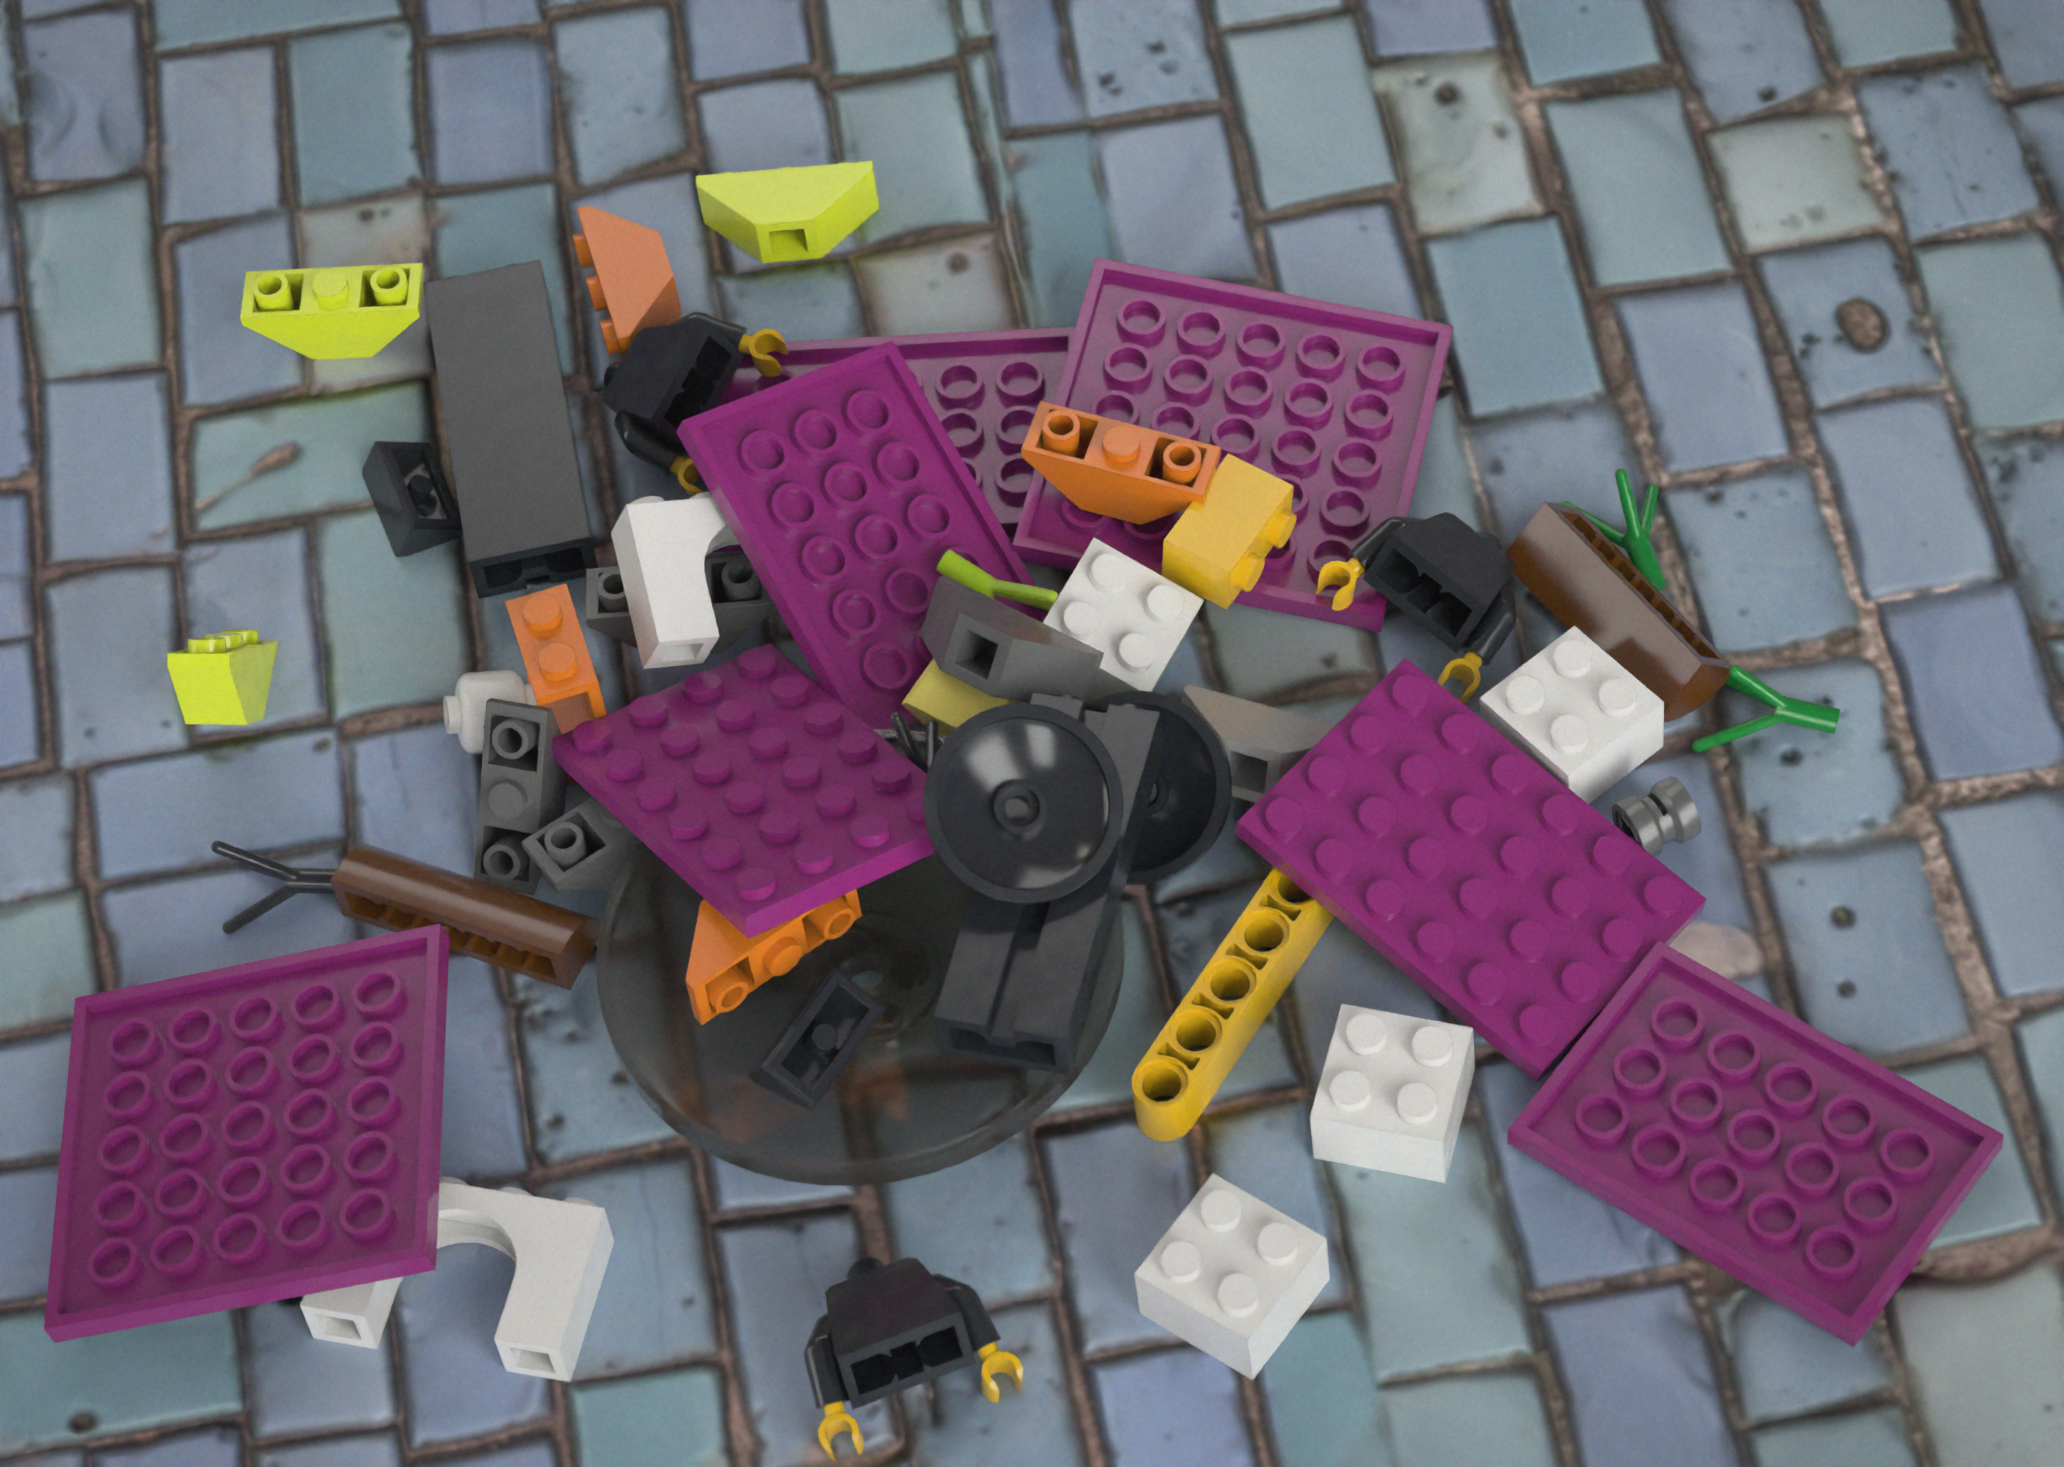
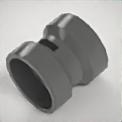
(1658, 817)

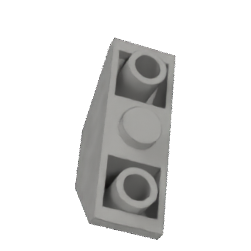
(1256, 737)

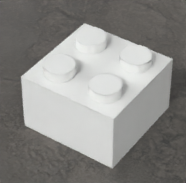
(1126, 615)
(1577, 715)
(1392, 1093)
(1232, 1276)

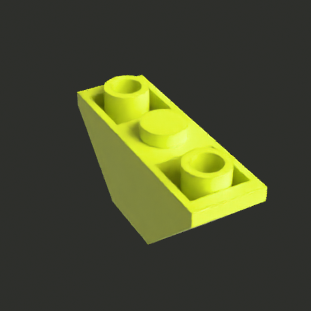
(789, 209)
(333, 308)
(223, 677)

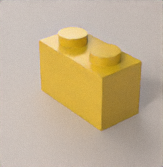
(1224, 540)

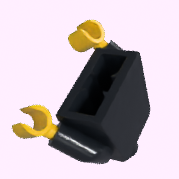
(677, 375)
(1440, 578)
(895, 1332)

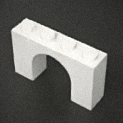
(664, 578)
(556, 1280)

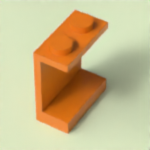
(556, 657)

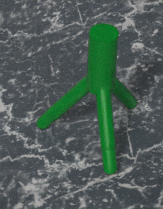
(1636, 541)
(1785, 710)

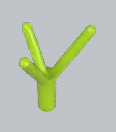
(968, 574)

